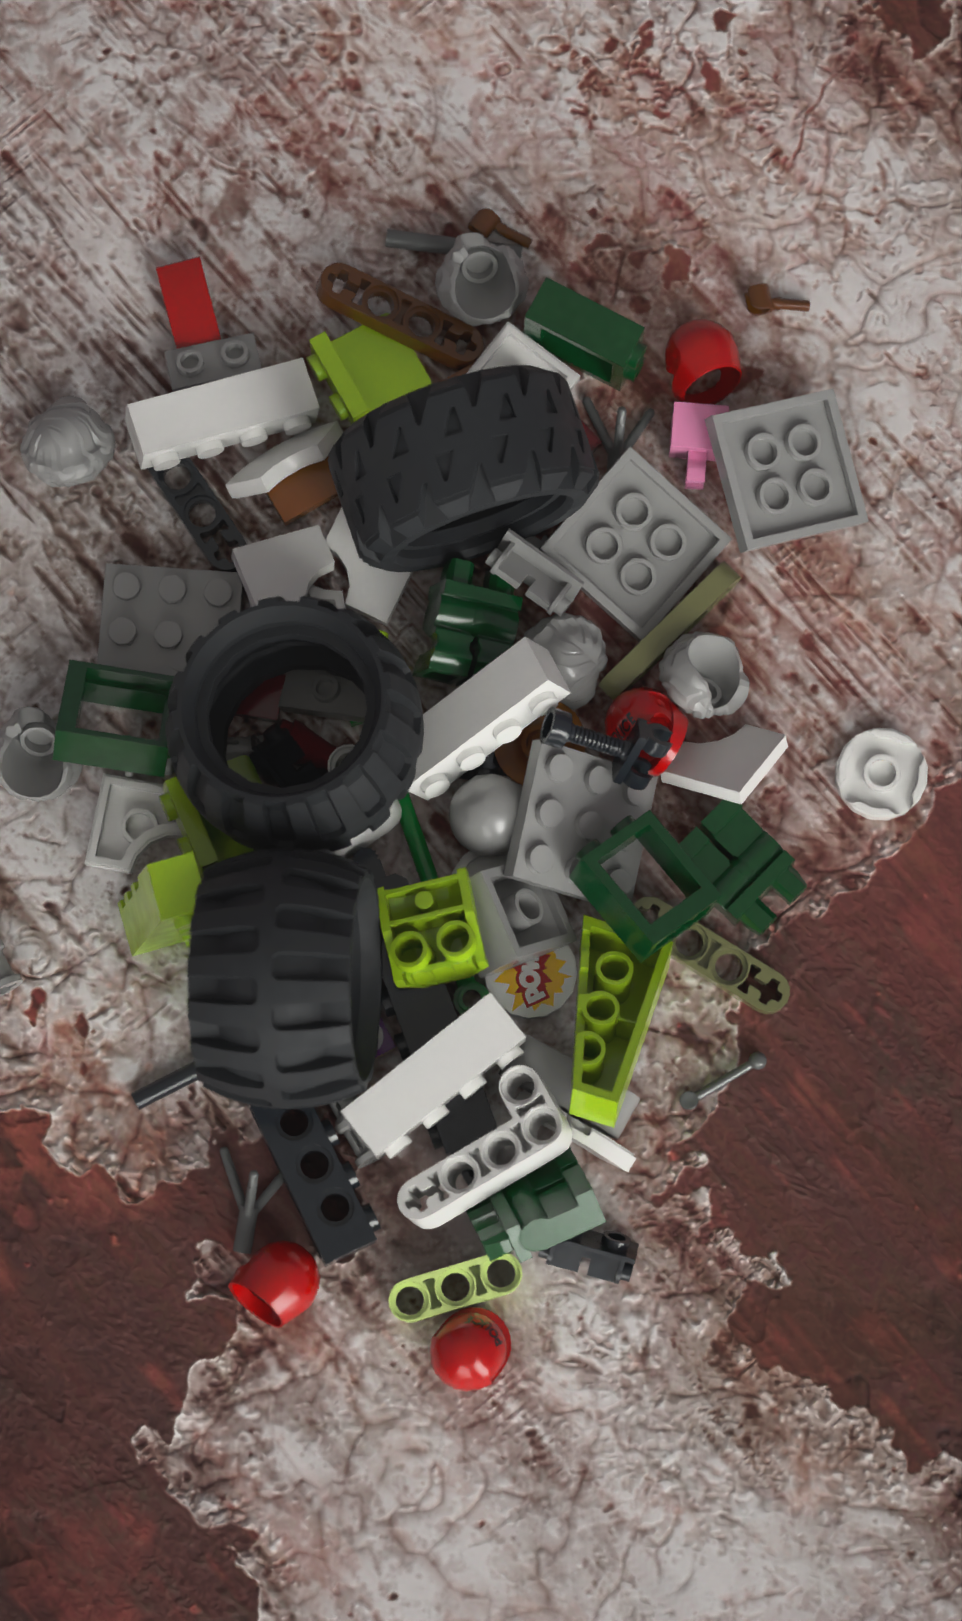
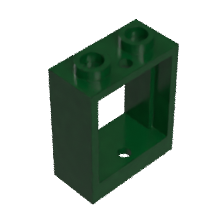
(586, 334)
(115, 688)
(618, 910)

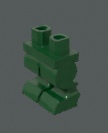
(465, 617)

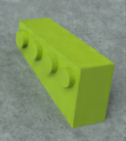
(161, 904)
(611, 1019)

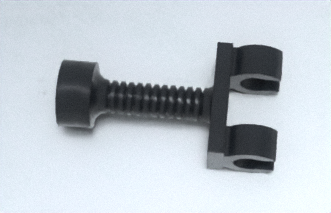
(627, 765)

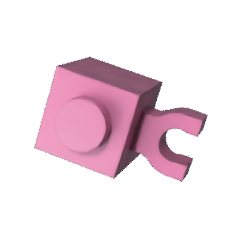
(691, 439)

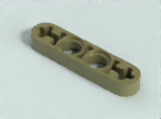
(672, 627)
(712, 949)

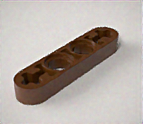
(397, 322)

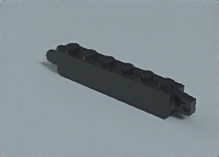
(421, 1017)

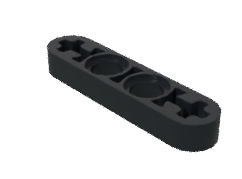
(186, 499)

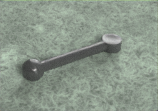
(690, 1099)

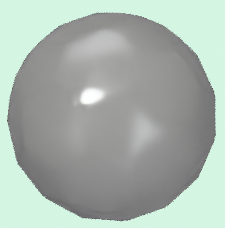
(485, 814)

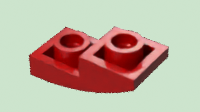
(188, 302)

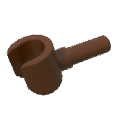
(487, 222)
(760, 302)

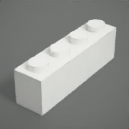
(222, 414)
(486, 714)
(434, 1076)

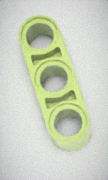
(431, 1288)

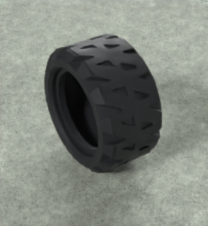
(461, 466)

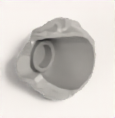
(481, 280)
(67, 443)
(577, 652)
(704, 675)
(27, 757)

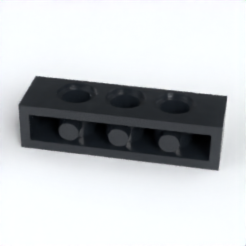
(331, 1239)

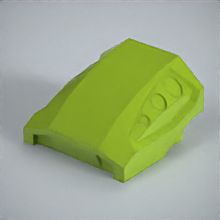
(432, 931)

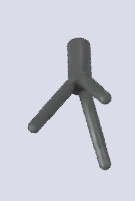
(615, 450)
(247, 1205)

